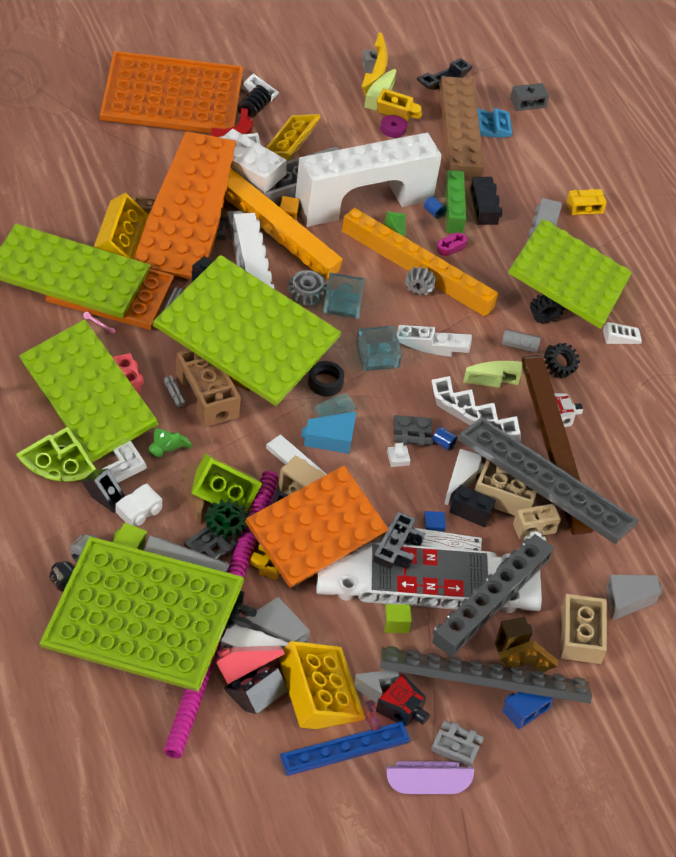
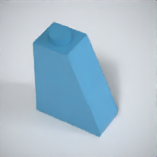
(330, 432)

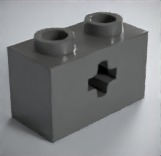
(529, 97)

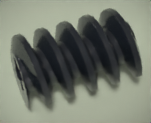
(255, 100)

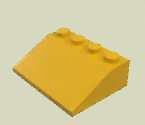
(320, 685)

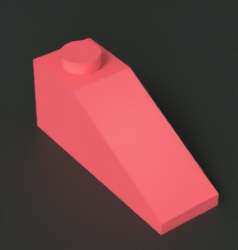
(243, 660)

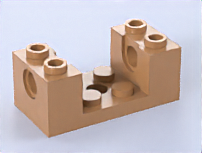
(216, 397)

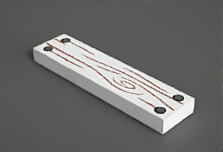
(449, 540)

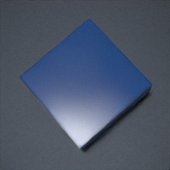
(434, 521)

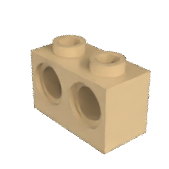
(536, 519)

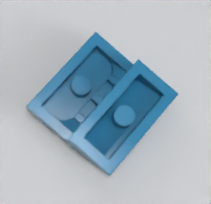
(494, 123)

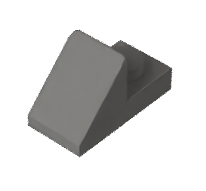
(372, 683)

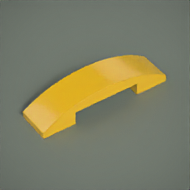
(380, 65)

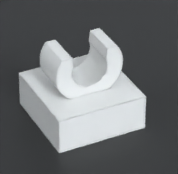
(398, 455)

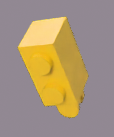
(398, 104)

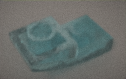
(335, 405)

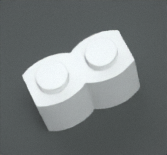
(139, 505)

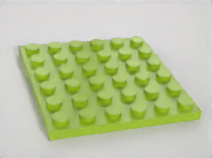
(570, 273)

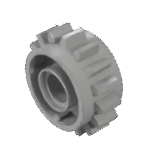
(307, 287)

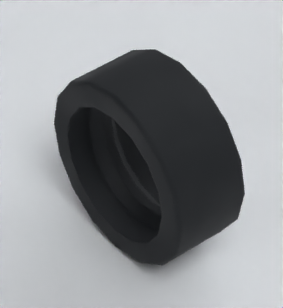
(325, 389)

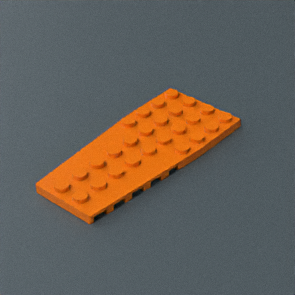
(188, 206)

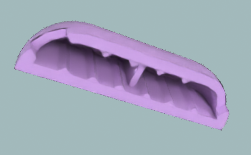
(429, 777)

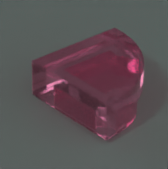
(370, 715)

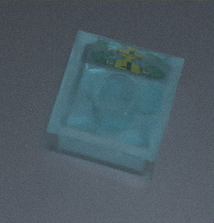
(344, 295)

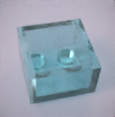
(378, 348)

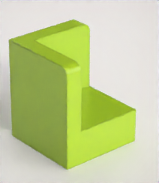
(397, 618)

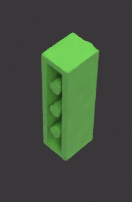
(455, 201)

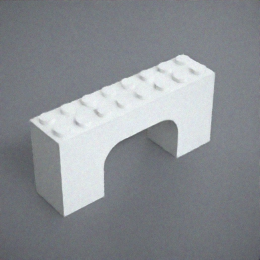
(406, 162)

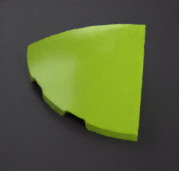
(58, 458)

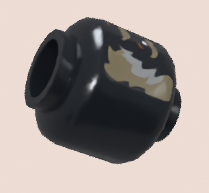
(61, 574)

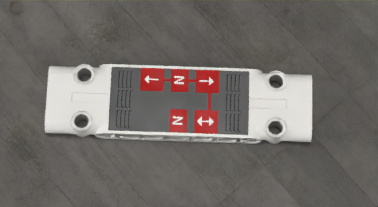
(434, 579)

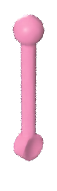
(87, 315)

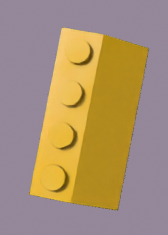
(293, 135)
(122, 227)

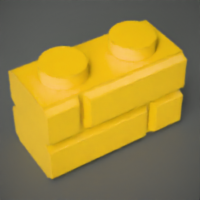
(586, 202)

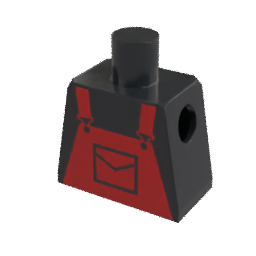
(403, 702)

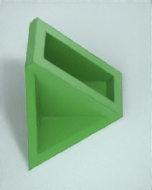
(396, 222)

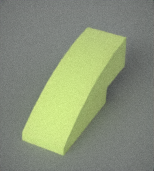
(385, 81)
(494, 373)

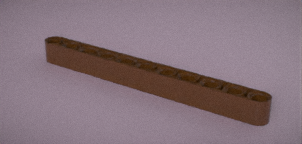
(551, 425)

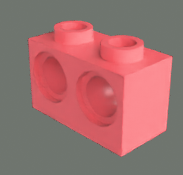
(130, 369)

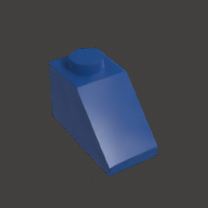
(525, 707)

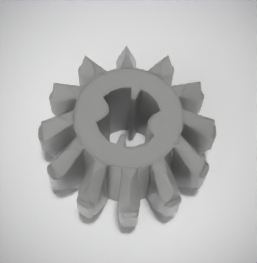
(420, 280)

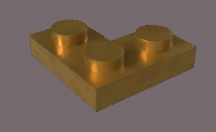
(529, 653)

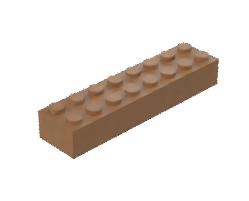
(461, 126)

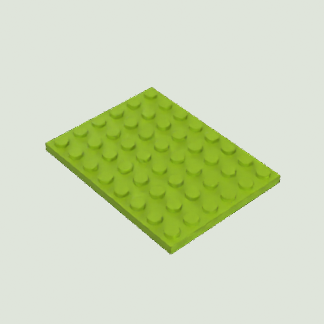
(247, 329)
(143, 613)

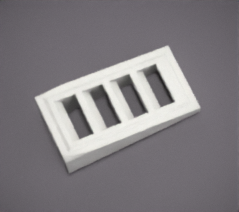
(253, 81)
(616, 334)

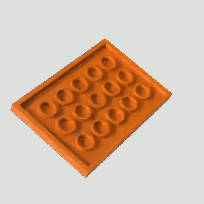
(144, 306)
(316, 526)

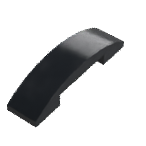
(457, 69)

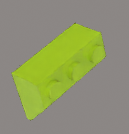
(219, 481)

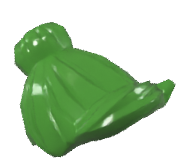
(167, 442)

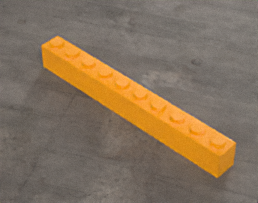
(282, 226)
(410, 255)

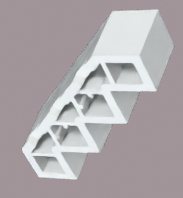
(463, 407)

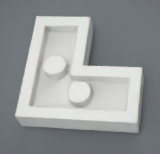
(129, 462)

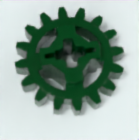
(226, 519)

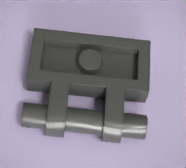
(412, 430)
(206, 541)

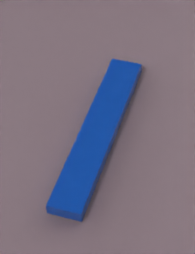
(344, 748)

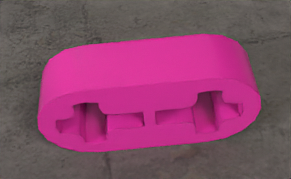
(451, 244)

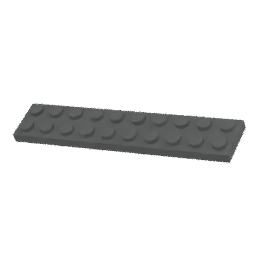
(548, 480)
(485, 675)

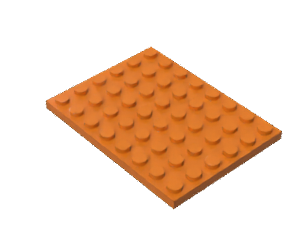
(171, 92)

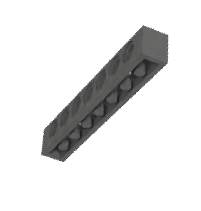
(492, 595)

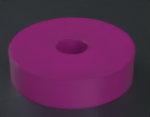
(393, 126)

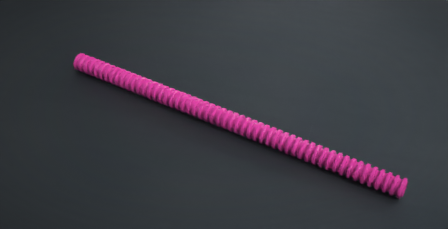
(240, 562)

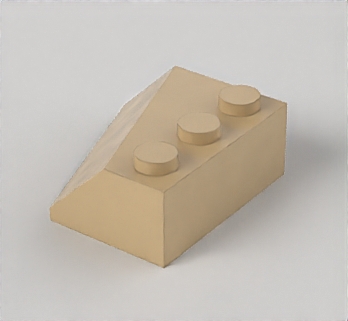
(505, 489)

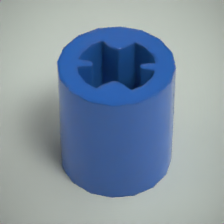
(434, 207)
(445, 438)

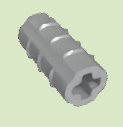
(520, 340)

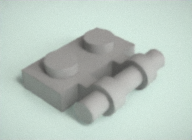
(454, 747)

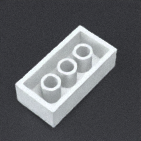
(256, 163)

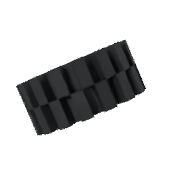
(545, 309)
(568, 354)

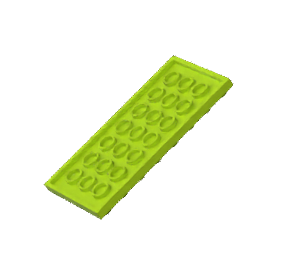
(70, 270)
(88, 390)

